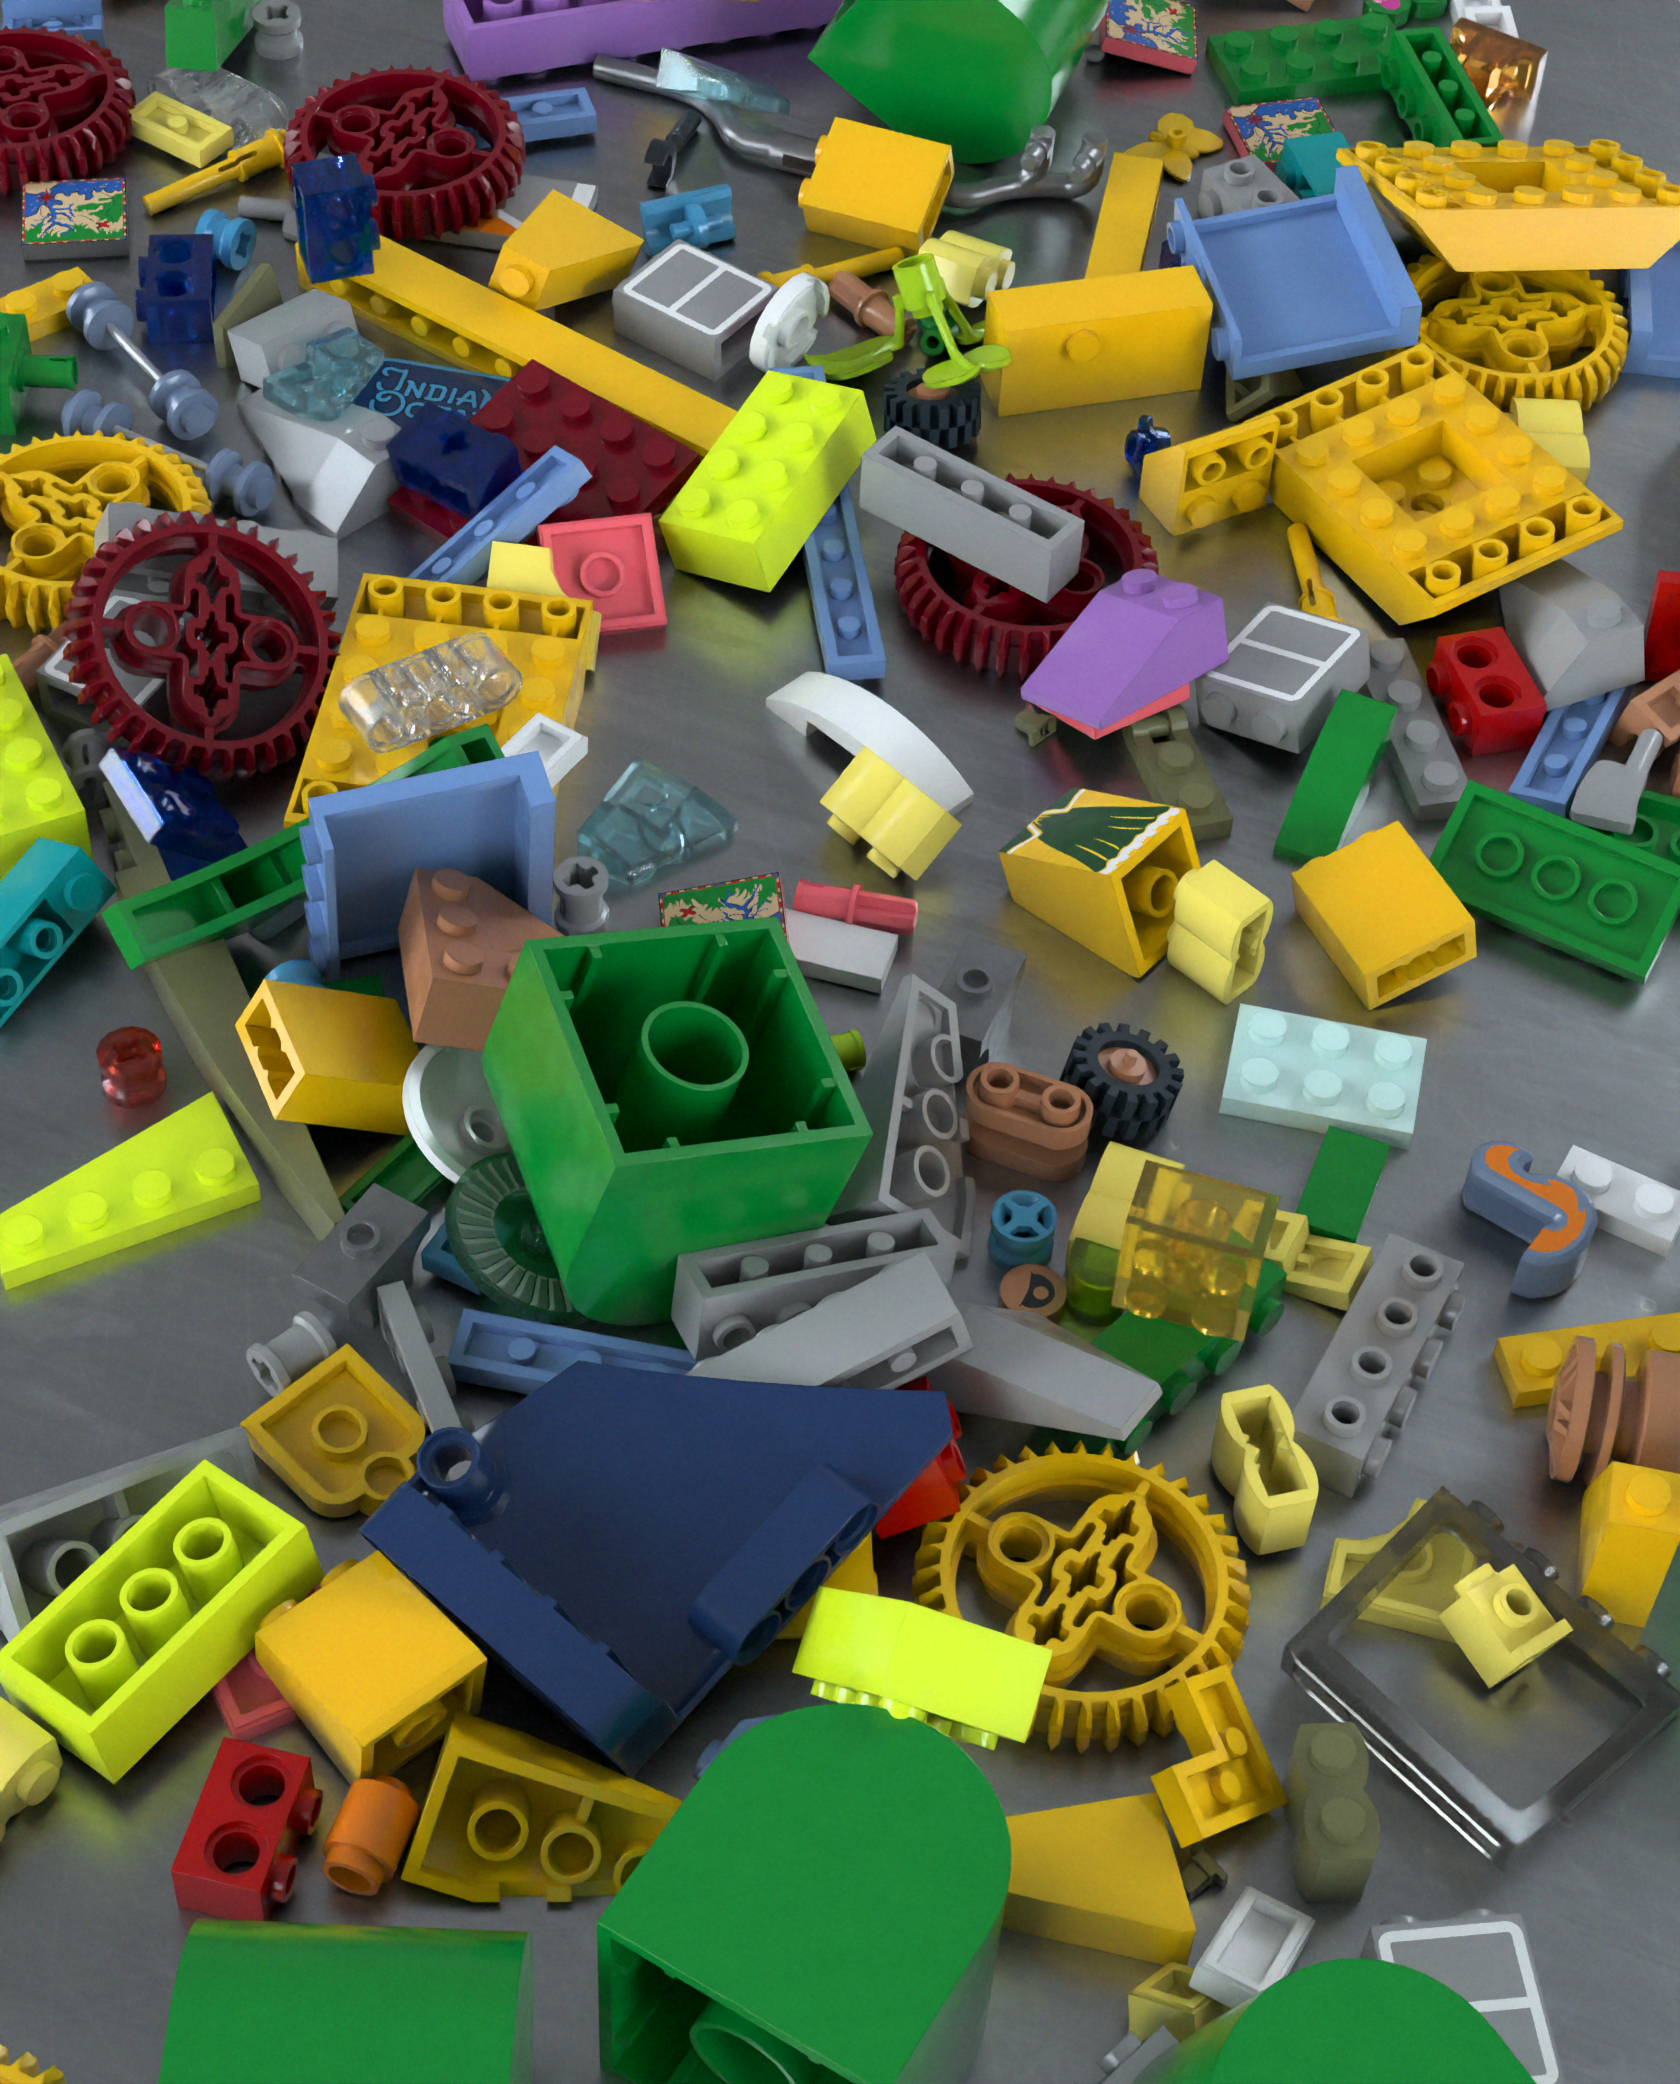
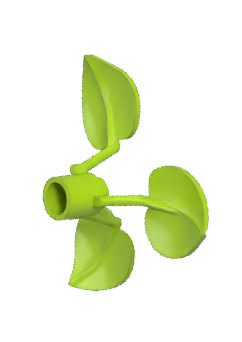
(923, 294)

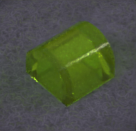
(1091, 1283)

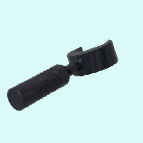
(663, 153)

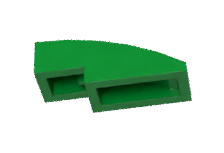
(1336, 777)

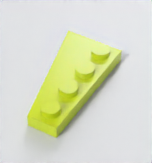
(135, 1192)

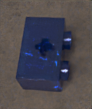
(453, 460)

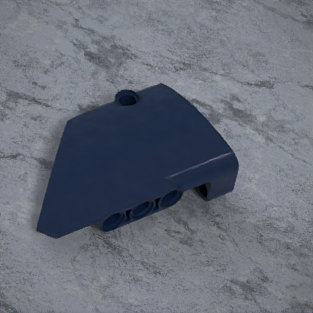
(648, 1530)

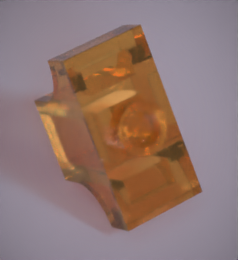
(1498, 62)

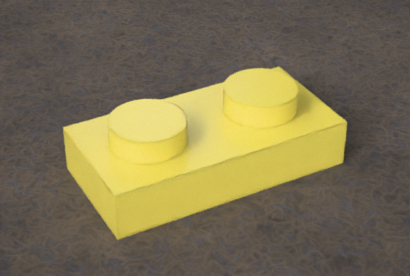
(180, 129)

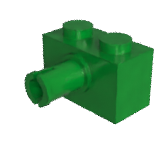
(23, 370)

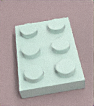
(1323, 1074)

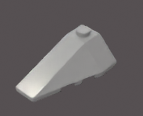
(333, 467)
(1572, 634)
(913, 1120)
(1042, 1376)
(66, 1528)

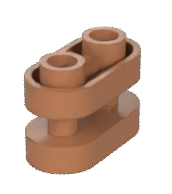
(1027, 1121)

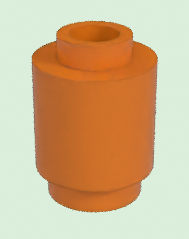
(370, 1834)

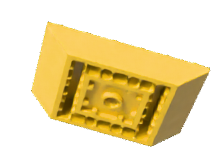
(1523, 203)
(1415, 433)
(403, 616)

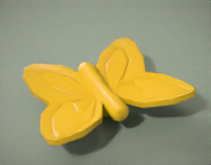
(1177, 143)

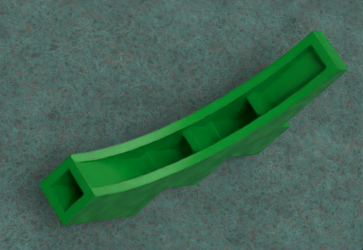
(256, 882)

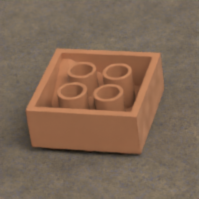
(459, 955)

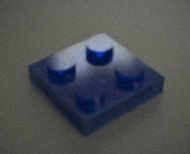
(171, 807)

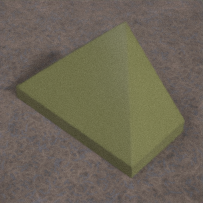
(254, 298)
(1260, 393)

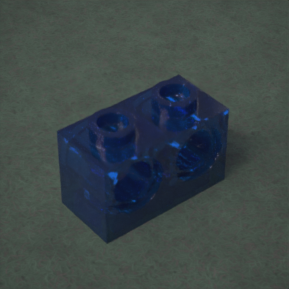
(335, 218)
(178, 288)

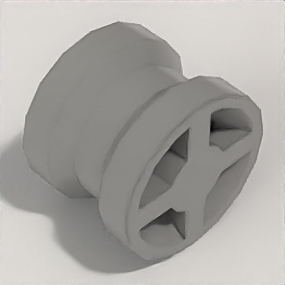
(277, 29)

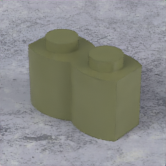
(1330, 1812)

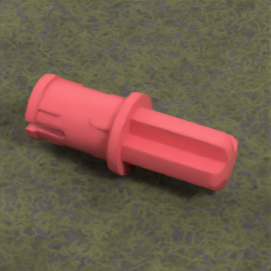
(857, 907)

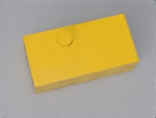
(1098, 340)

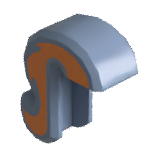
(1537, 1208)

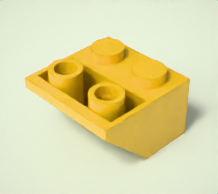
(1210, 476)

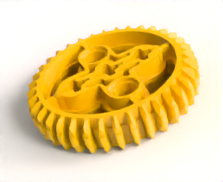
(1519, 324)
(54, 502)
(1105, 1546)

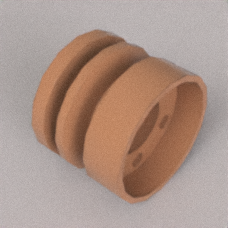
(1613, 1413)

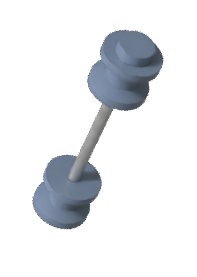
(174, 395)
(224, 476)

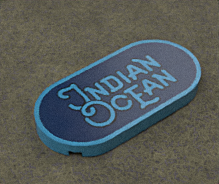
(405, 387)

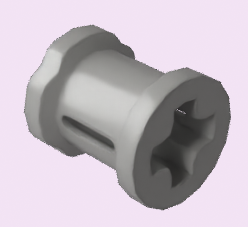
(84, 769)
(581, 889)
(291, 1353)

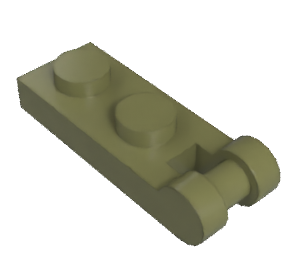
(1177, 772)

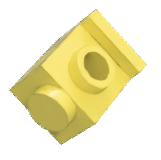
(1500, 1622)

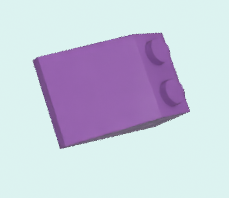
(1130, 649)

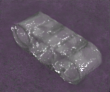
(224, 98)
(429, 692)

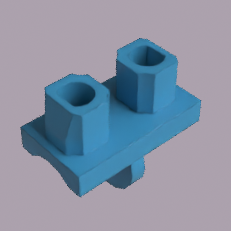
(692, 216)

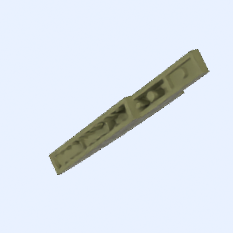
(204, 1003)

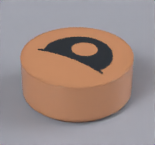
(1033, 1290)

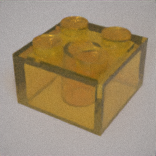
(1194, 1250)

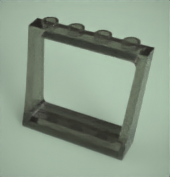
(1415, 1755)

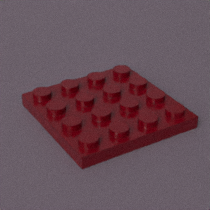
(629, 461)

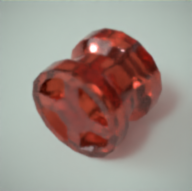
(131, 1067)

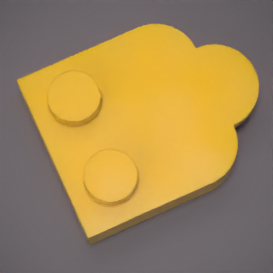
(339, 1436)

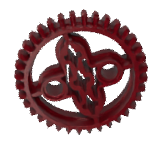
(59, 106)
(408, 139)
(997, 617)
(185, 659)

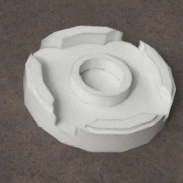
(787, 322)

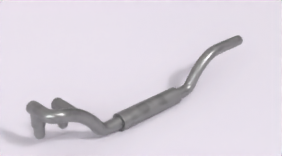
(797, 152)

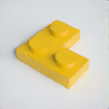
(1229, 1770)

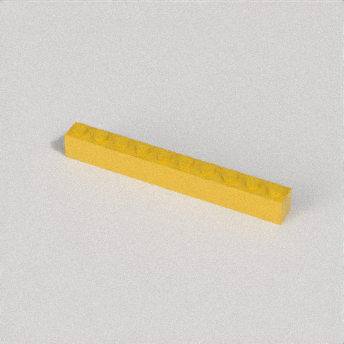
(499, 337)

